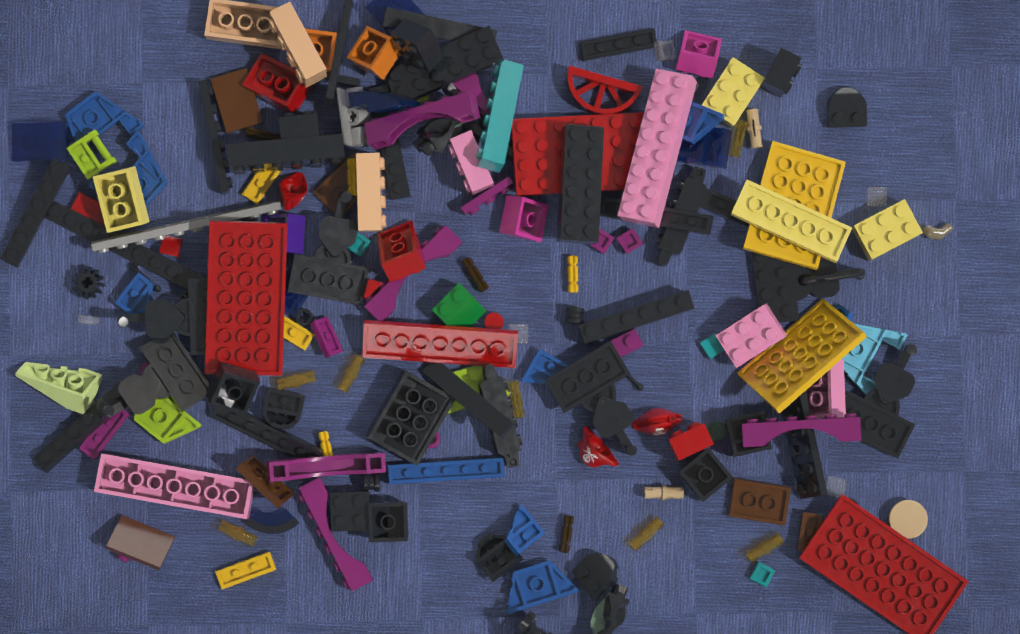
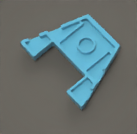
(860, 357)

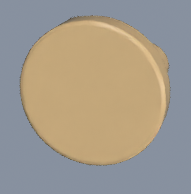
(908, 518)

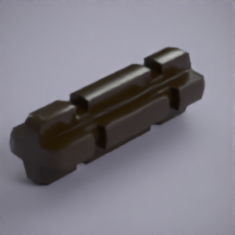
(261, 134)
(475, 274)
(566, 534)

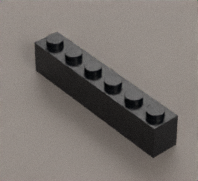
(636, 317)

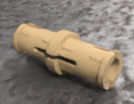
(752, 115)
(663, 492)

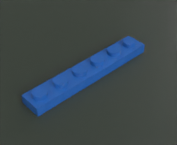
(446, 471)

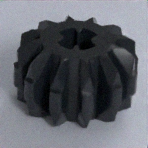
(84, 278)

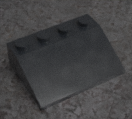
(410, 417)

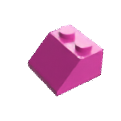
(698, 54)
(523, 218)

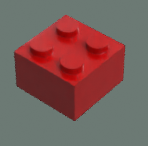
(689, 442)

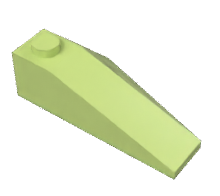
(67, 387)

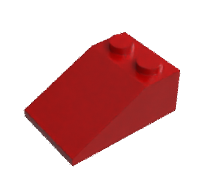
(276, 84)
(400, 251)

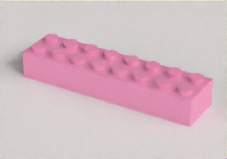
(657, 148)
(174, 486)

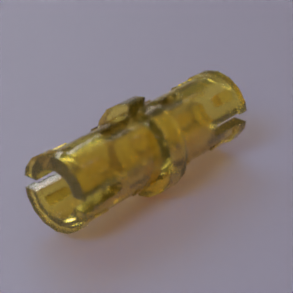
(351, 373)
(296, 380)
(238, 533)
(646, 533)
(764, 547)

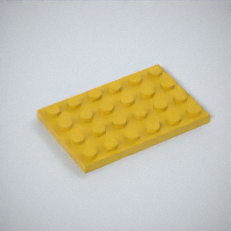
(805, 179)
(802, 356)

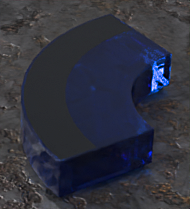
(272, 523)

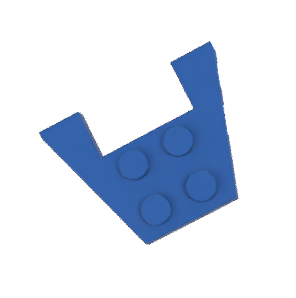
(100, 115)
(149, 173)

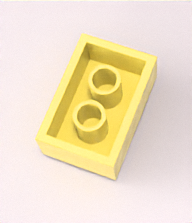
(733, 91)
(121, 199)
(886, 230)

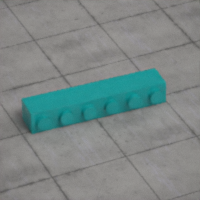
(500, 115)

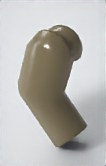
(936, 233)

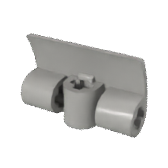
(352, 119)

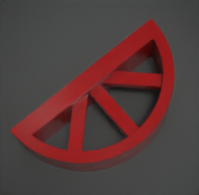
(604, 81)

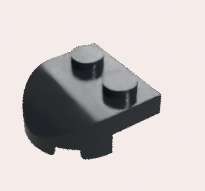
(846, 108)
(283, 408)
(496, 556)
(597, 573)

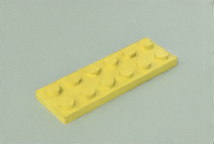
(791, 221)

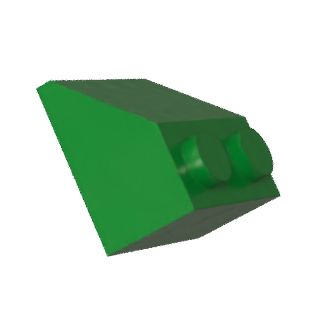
(459, 308)

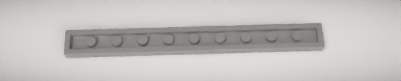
(178, 228)

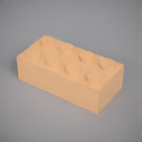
(240, 23)
(298, 45)
(370, 192)

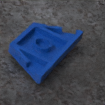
(700, 122)
(538, 585)

